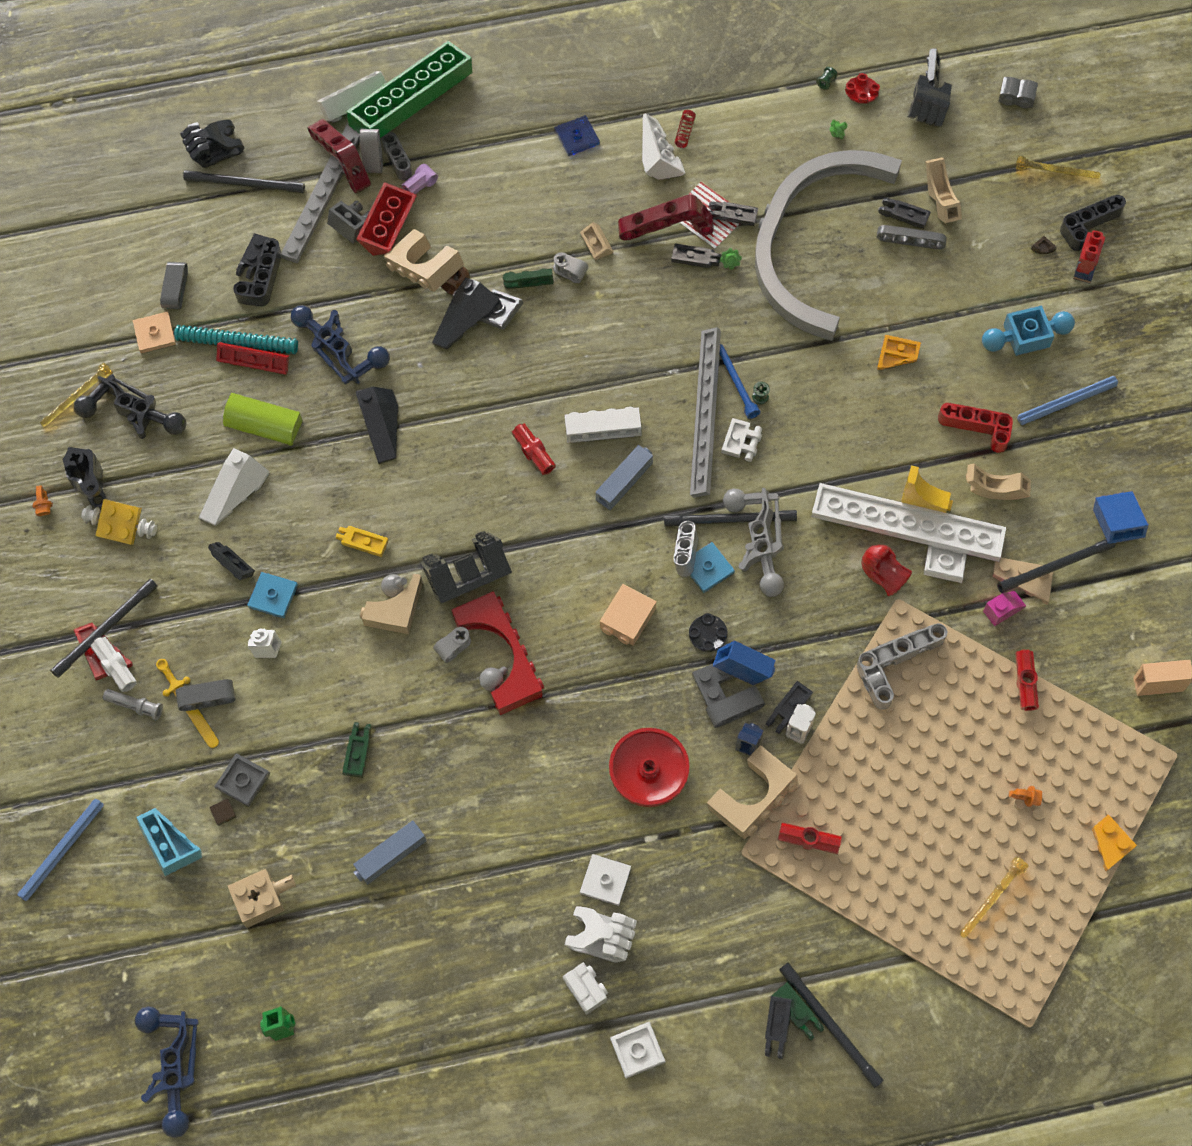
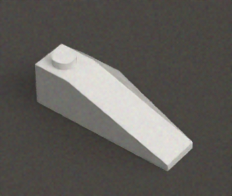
(657, 152)
(235, 482)

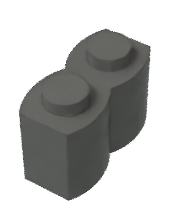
(1018, 92)

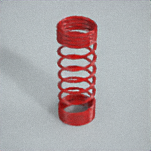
(683, 138)

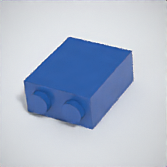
(1120, 517)
(744, 663)

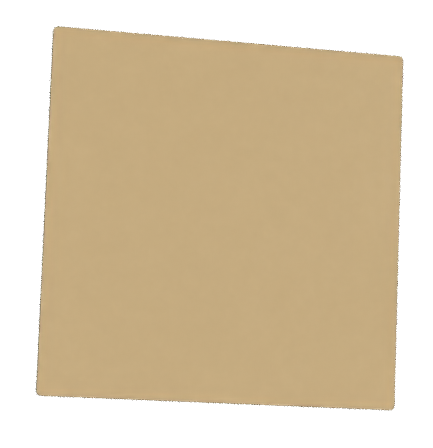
(933, 818)

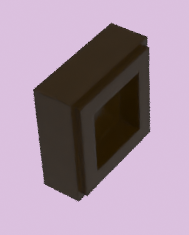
(222, 812)

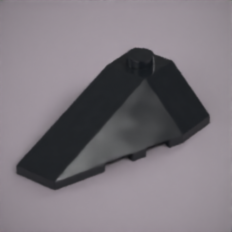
(466, 308)
(380, 417)

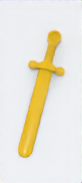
(195, 715)

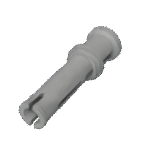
(141, 706)

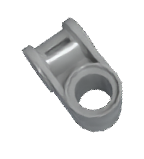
(571, 268)
(451, 646)

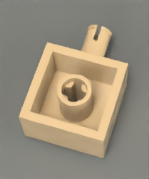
(268, 897)

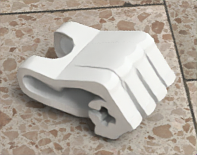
(603, 935)

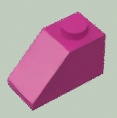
(1003, 607)

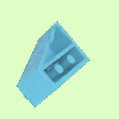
(167, 843)

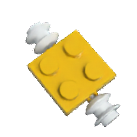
(118, 522)

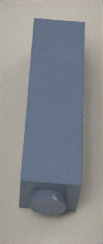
(624, 477)
(389, 853)

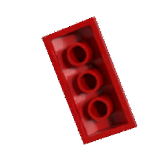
(385, 219)

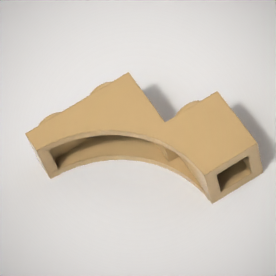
(940, 190)

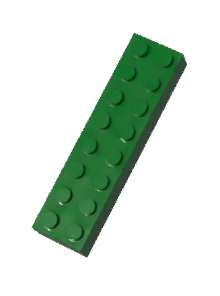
(411, 90)

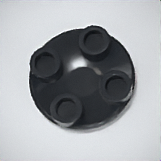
(708, 633)

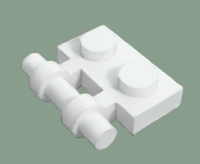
(736, 437)

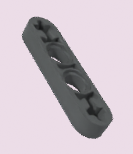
(911, 237)

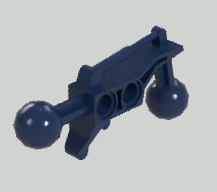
(377, 357)
(147, 1021)

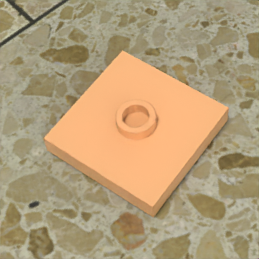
(154, 332)

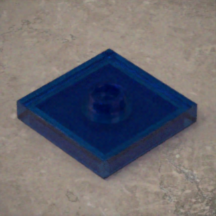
(577, 135)

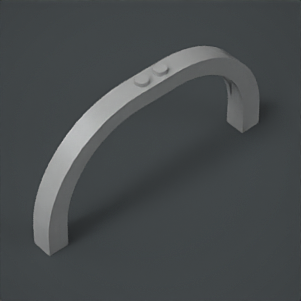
(827, 165)

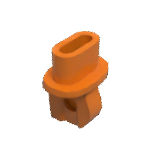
(42, 505)
(1030, 796)

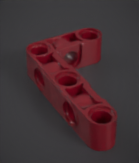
(343, 151)
(664, 215)

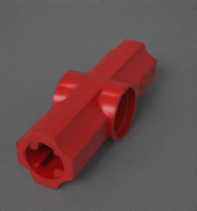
(533, 449)
(1027, 691)
(823, 841)

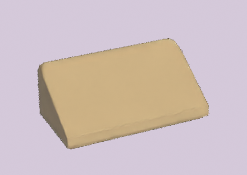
(596, 241)

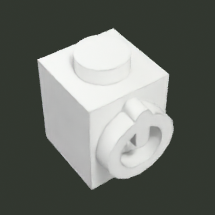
(264, 643)

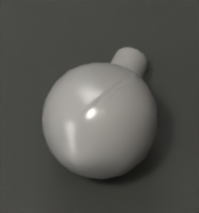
(393, 585)
(492, 678)

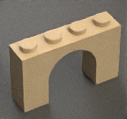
(428, 274)
(746, 818)

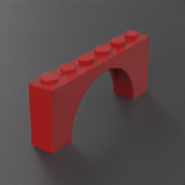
(488, 615)

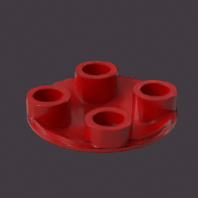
(862, 89)

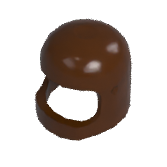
(455, 281)

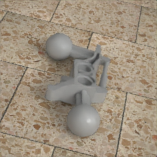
(735, 501)

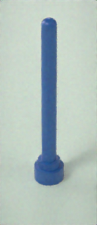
(751, 409)

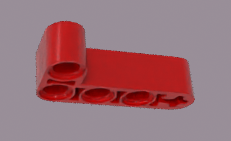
(975, 424)

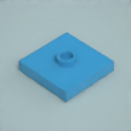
(710, 567)
(272, 595)

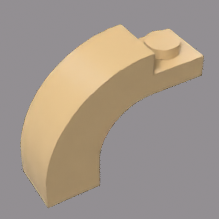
(998, 487)

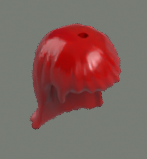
(882, 568)

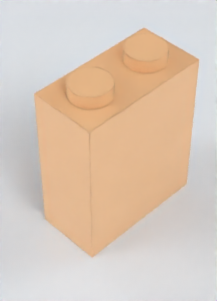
(627, 615)
(1163, 677)

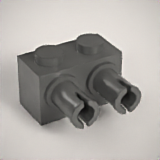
(347, 220)

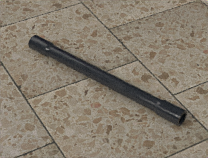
(290, 186)
(676, 520)
(1014, 582)
(65, 663)
(867, 1069)

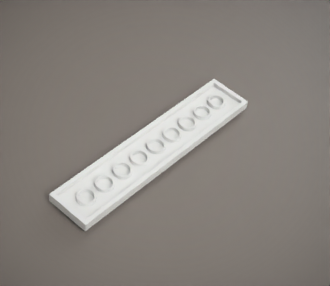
(909, 522)

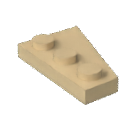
(1038, 587)

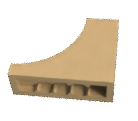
(395, 613)

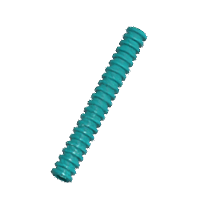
(245, 340)

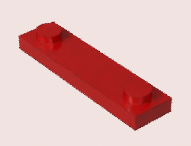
(252, 358)

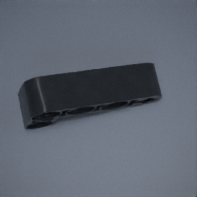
(1088, 218)
(263, 271)

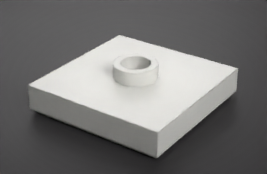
(945, 564)
(605, 880)
(637, 1050)

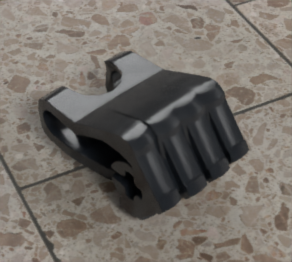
(930, 103)
(211, 143)
(92, 485)

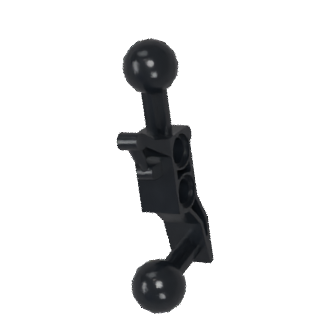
(86, 406)

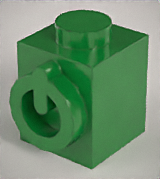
(277, 1023)

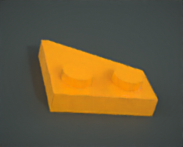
(898, 352)
(1112, 841)

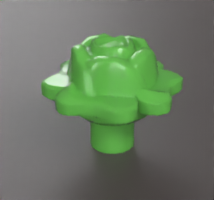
(837, 129)
(730, 258)

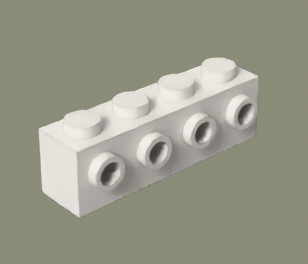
(339, 102)
(603, 424)

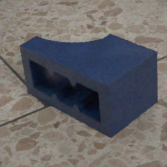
(749, 739)

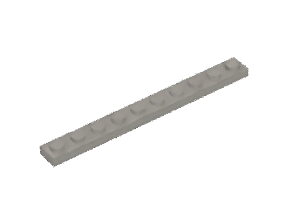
(316, 204)
(705, 413)

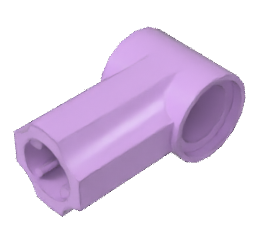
(423, 177)

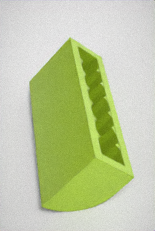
(261, 419)

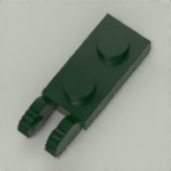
(528, 278)
(357, 752)
(800, 1011)

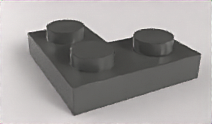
(708, 683)

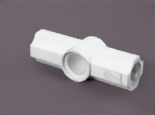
(113, 664)

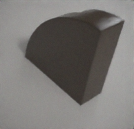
(1043, 246)

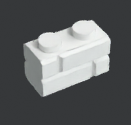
(800, 723)
(585, 988)

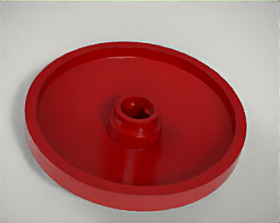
(653, 750)

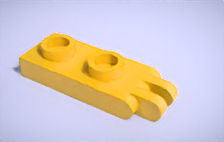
(362, 540)

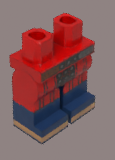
(1089, 256)

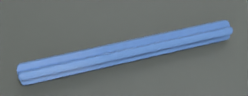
(1067, 400)
(60, 850)

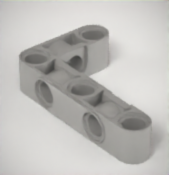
(888, 654)

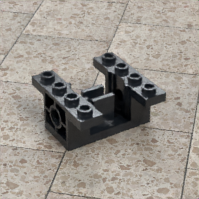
(491, 556)

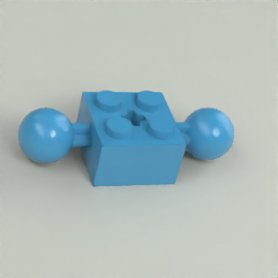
(1028, 330)

